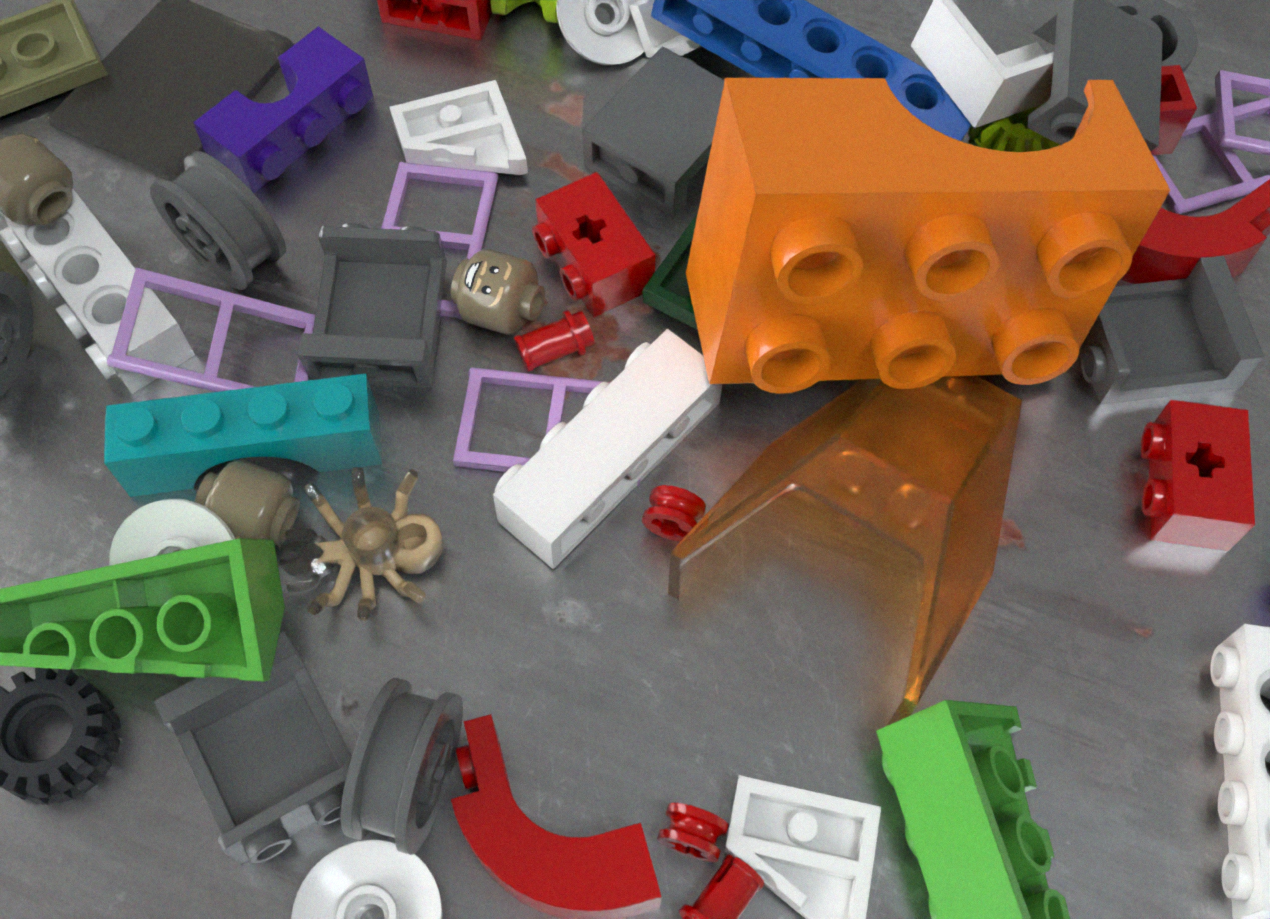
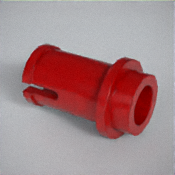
(555, 340)
(726, 892)

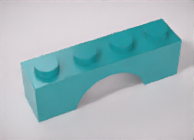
(175, 439)

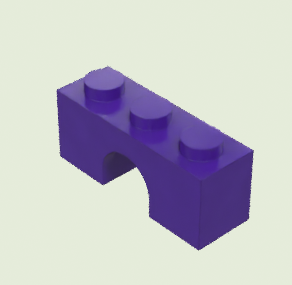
(262, 139)

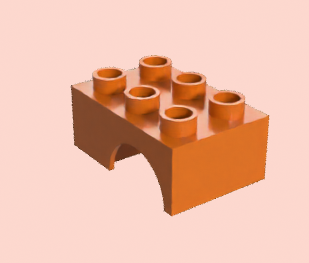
(885, 251)

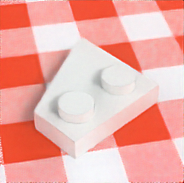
(460, 131)
(806, 846)

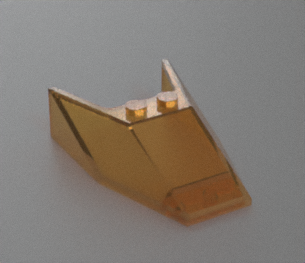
(907, 465)

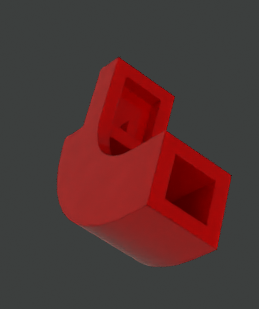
(1178, 241)
(549, 872)

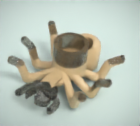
(369, 540)

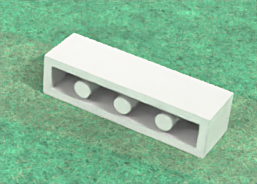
(606, 448)

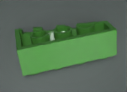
(169, 613)
(971, 812)

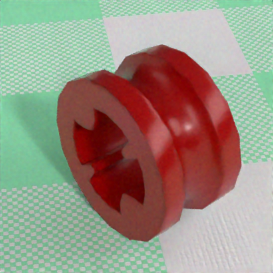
(673, 512)
(693, 832)

